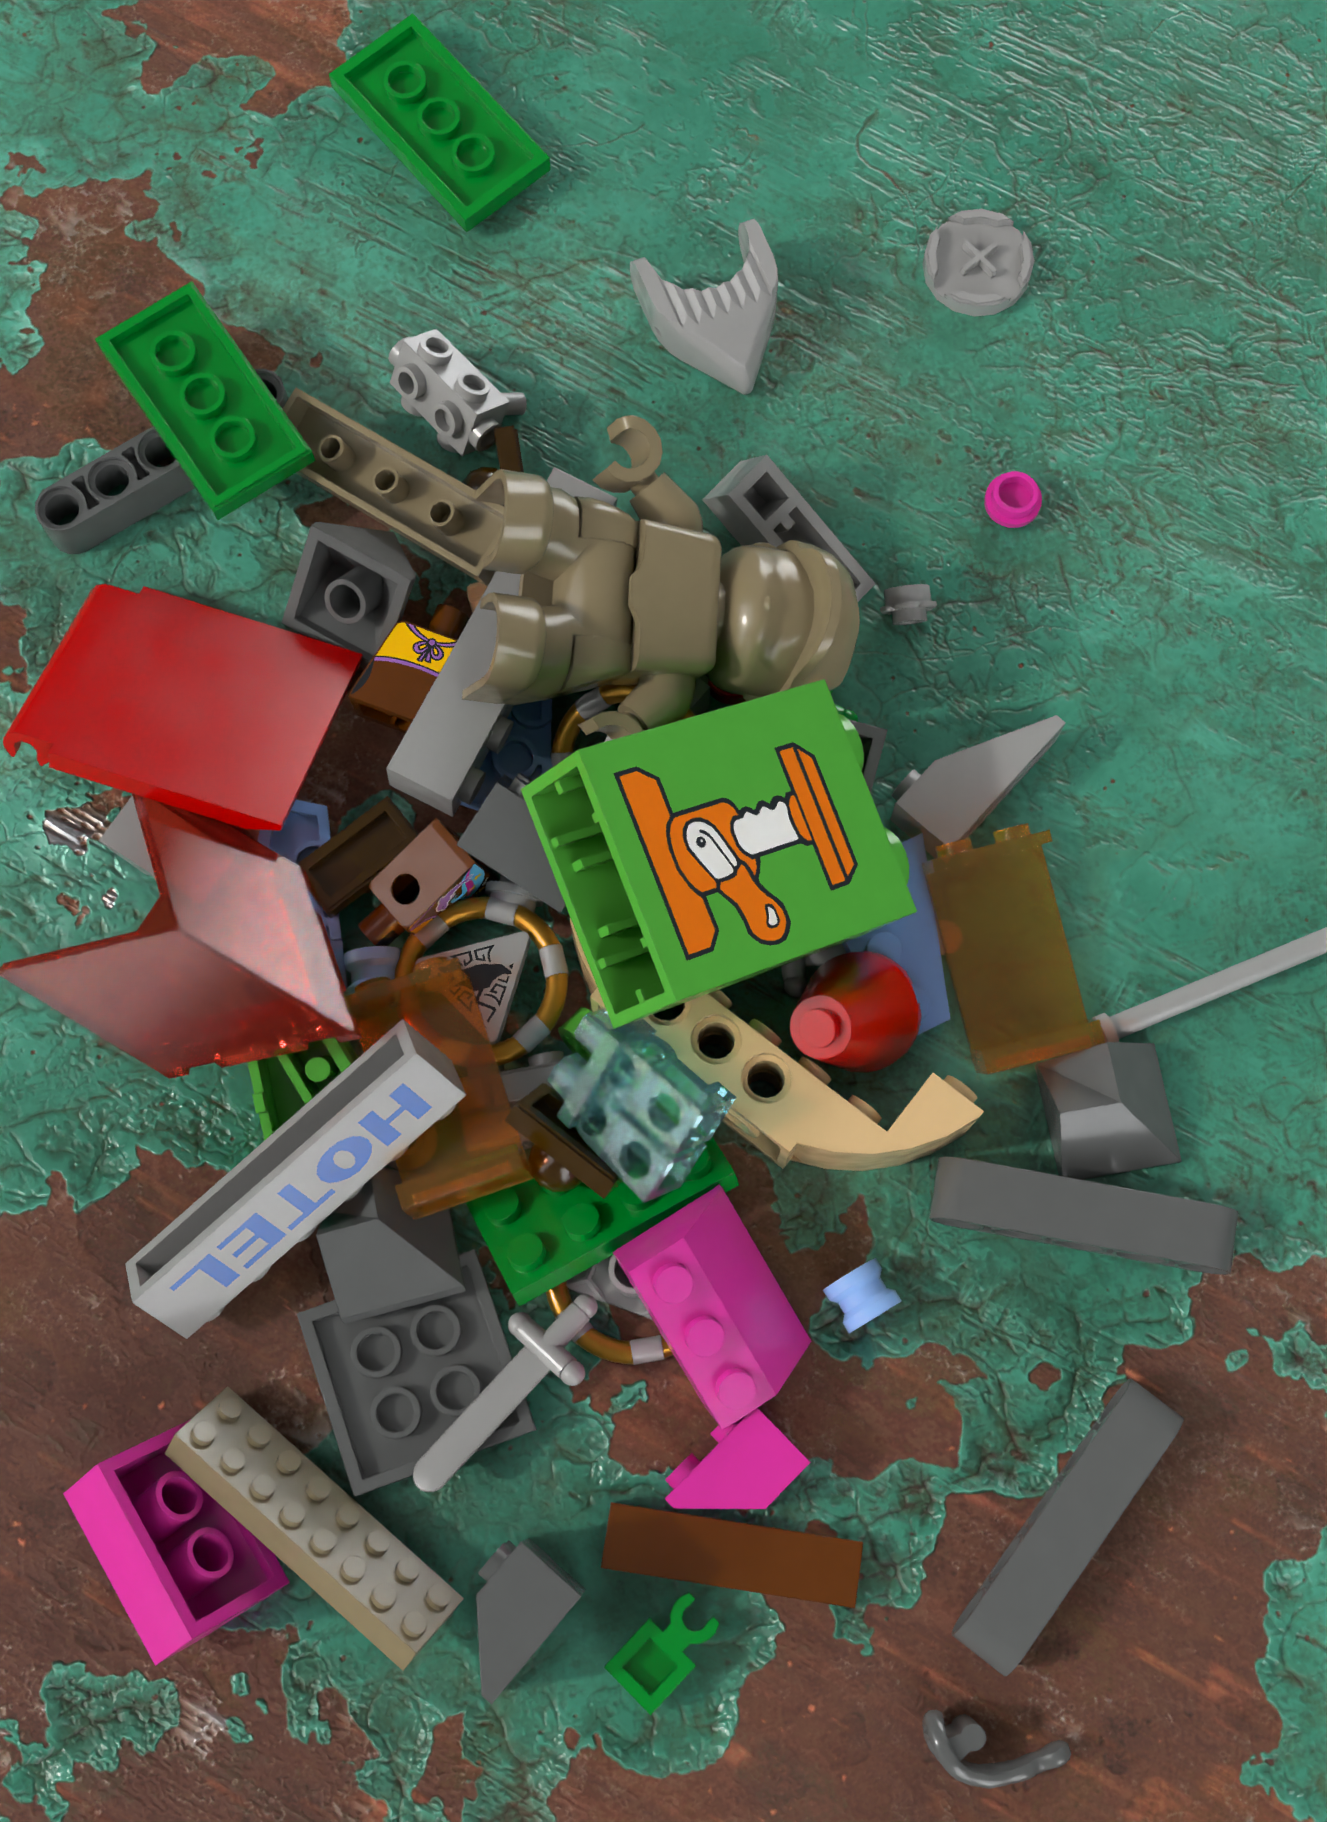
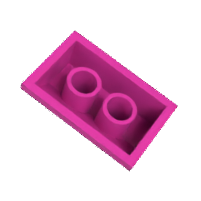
(716, 1305)
(170, 1547)

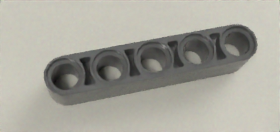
(128, 464)
(1084, 1215)
(1067, 1527)

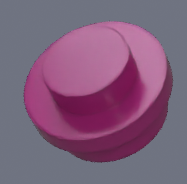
(1013, 499)

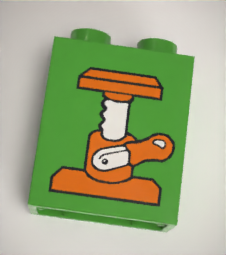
(718, 848)

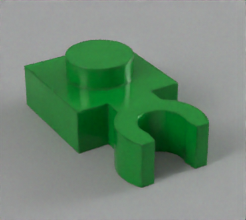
(655, 1658)

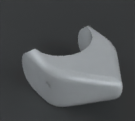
(721, 327)

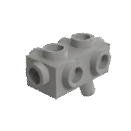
(450, 392)

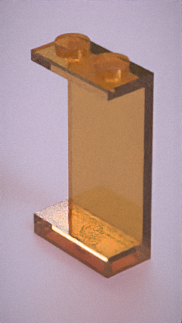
(1008, 951)
(473, 1146)

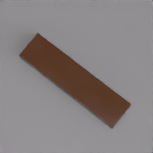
(732, 1555)

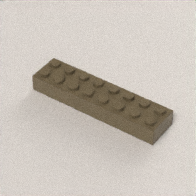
(396, 487)
(314, 1527)

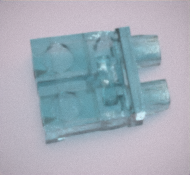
(638, 1104)

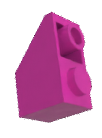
(741, 1471)

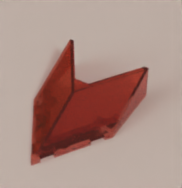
(218, 969)

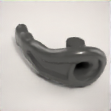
(964, 1735)

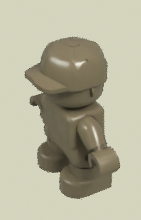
(652, 598)

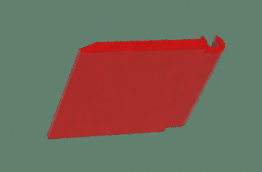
(185, 705)

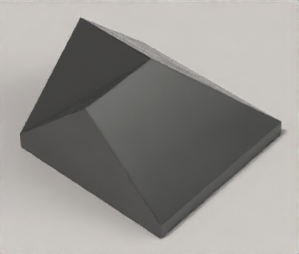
(349, 587)
(1107, 1110)
(383, 1256)

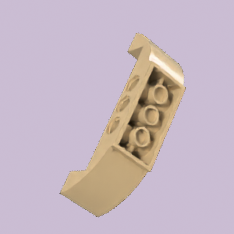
(806, 1117)

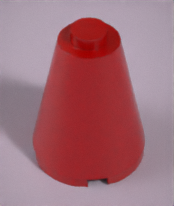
(857, 1013)

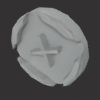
(978, 262)

